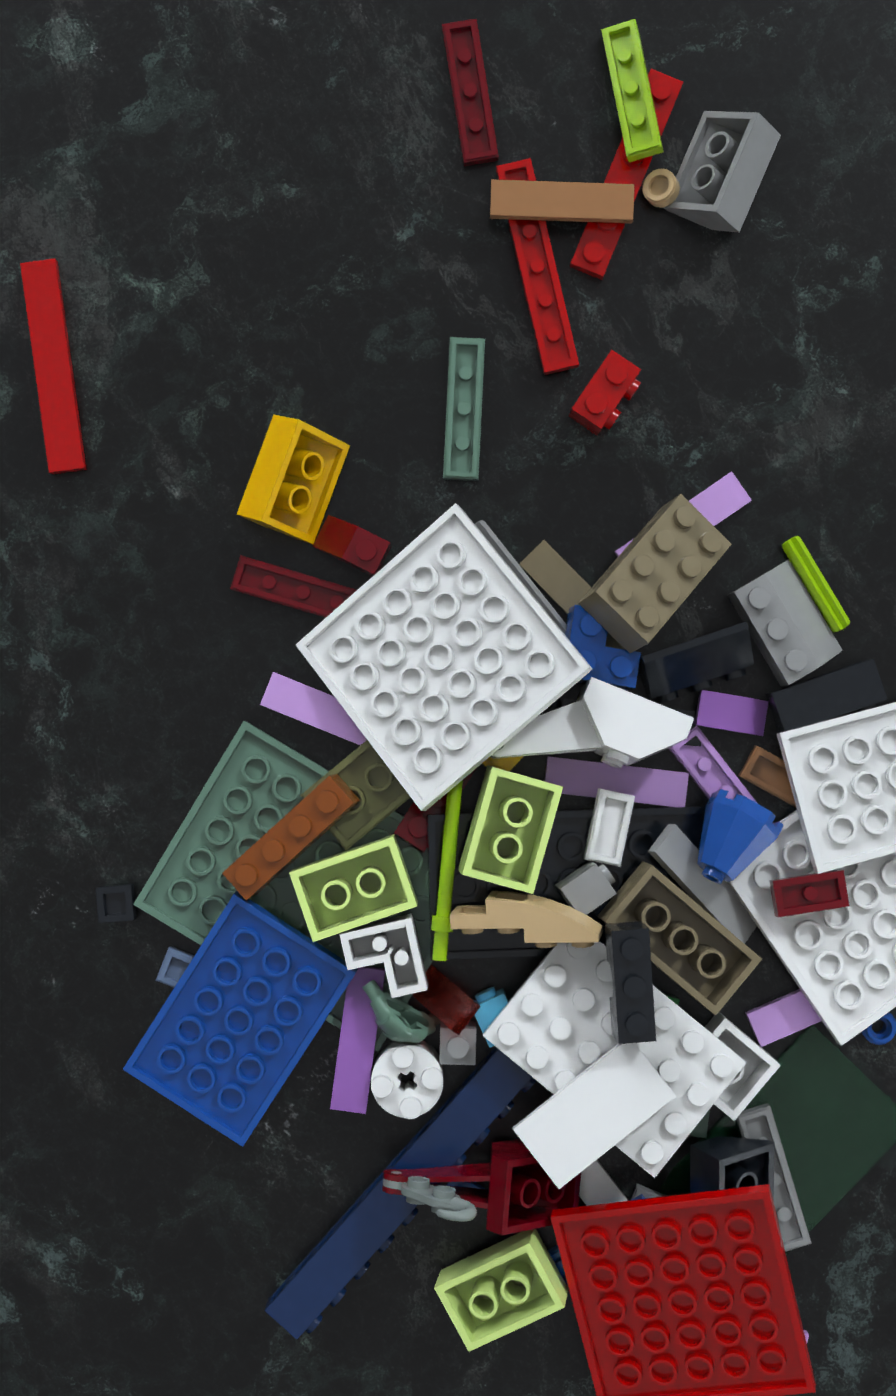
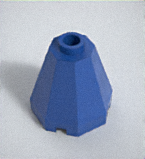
(734, 835)

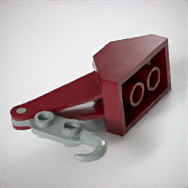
(517, 1196)

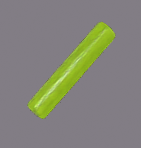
(816, 584)

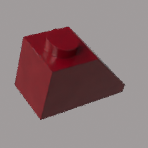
(352, 545)

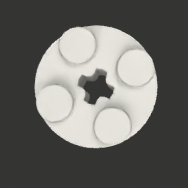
(408, 1098)

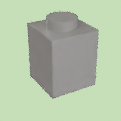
(587, 887)
(457, 1048)

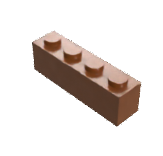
(291, 836)

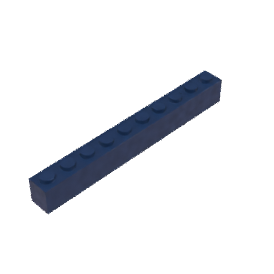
(376, 1214)

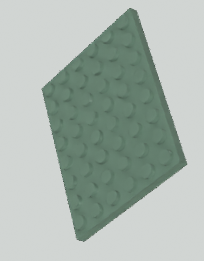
(240, 803)

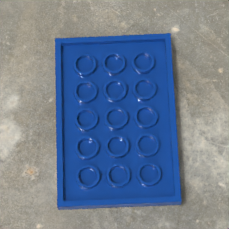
(239, 1018)

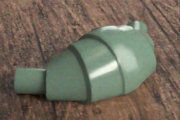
(397, 1019)

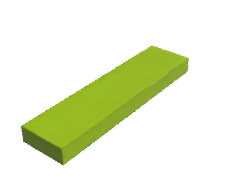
(632, 90)

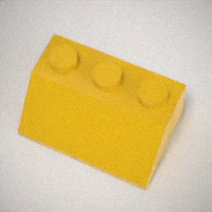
(293, 478)

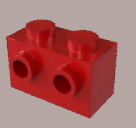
(604, 392)

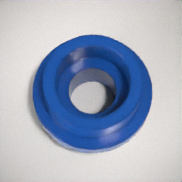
(885, 1034)

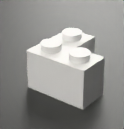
(389, 942)

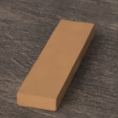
(562, 201)

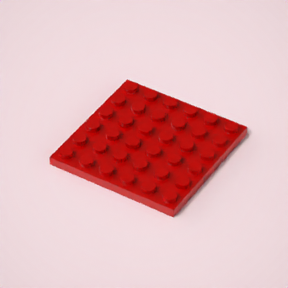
(685, 1295)

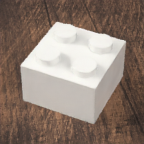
(752, 1076)

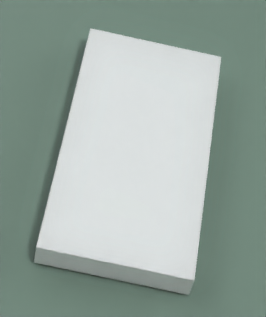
(593, 1112)

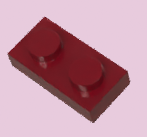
(809, 893)

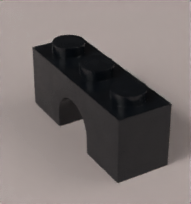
(632, 982)

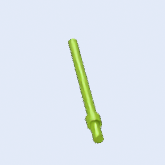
(441, 920)

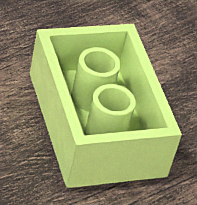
(510, 829)
(353, 888)
(501, 1289)

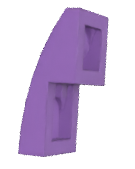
(731, 712)

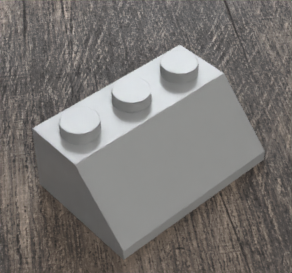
(724, 169)
(785, 623)

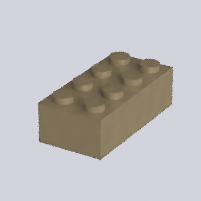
(655, 574)
(683, 937)

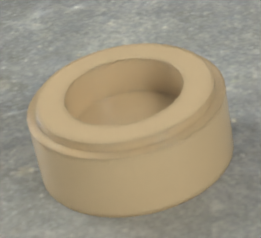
(661, 188)

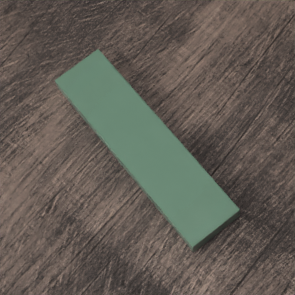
(464, 409)

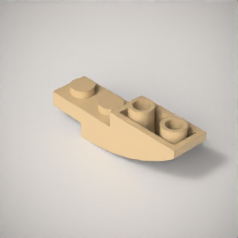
(542, 919)

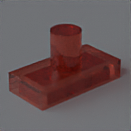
(447, 1001)

